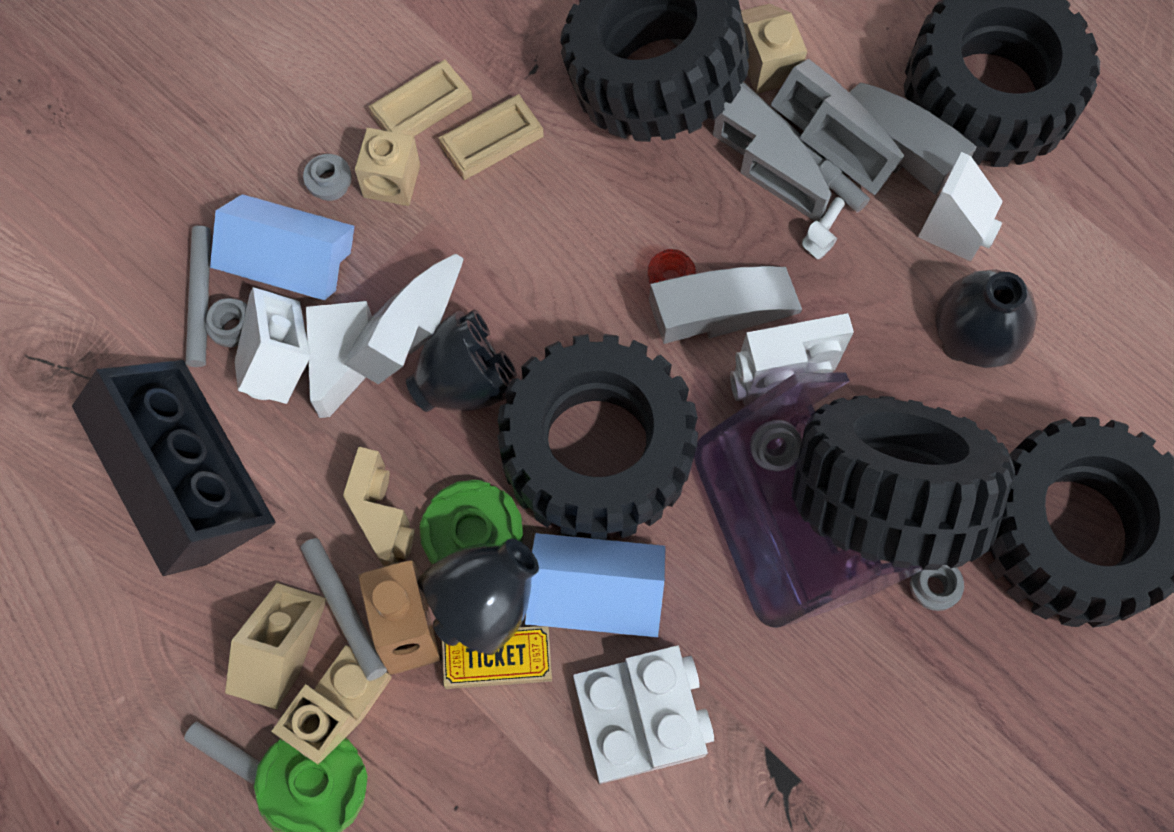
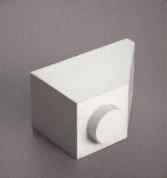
(964, 212)
(330, 338)
(271, 347)

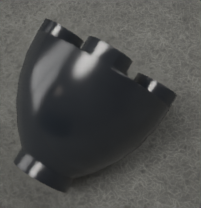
(986, 318)
(460, 367)
(480, 594)

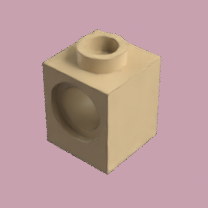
(387, 166)

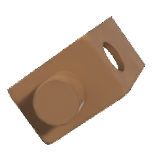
(399, 617)

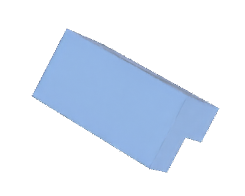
(280, 246)
(597, 585)

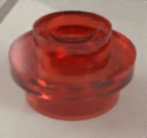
(669, 260)

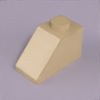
(773, 46)
(273, 646)

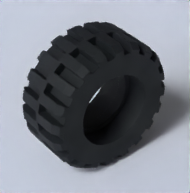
(1033, 34)
(660, 92)
(610, 375)
(902, 482)
(1137, 485)

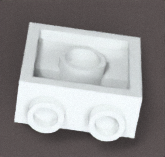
(781, 351)
(643, 714)

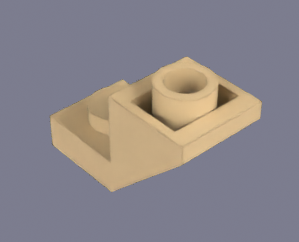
(382, 525)
(330, 712)

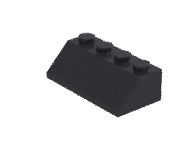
(171, 463)

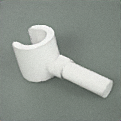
(819, 238)

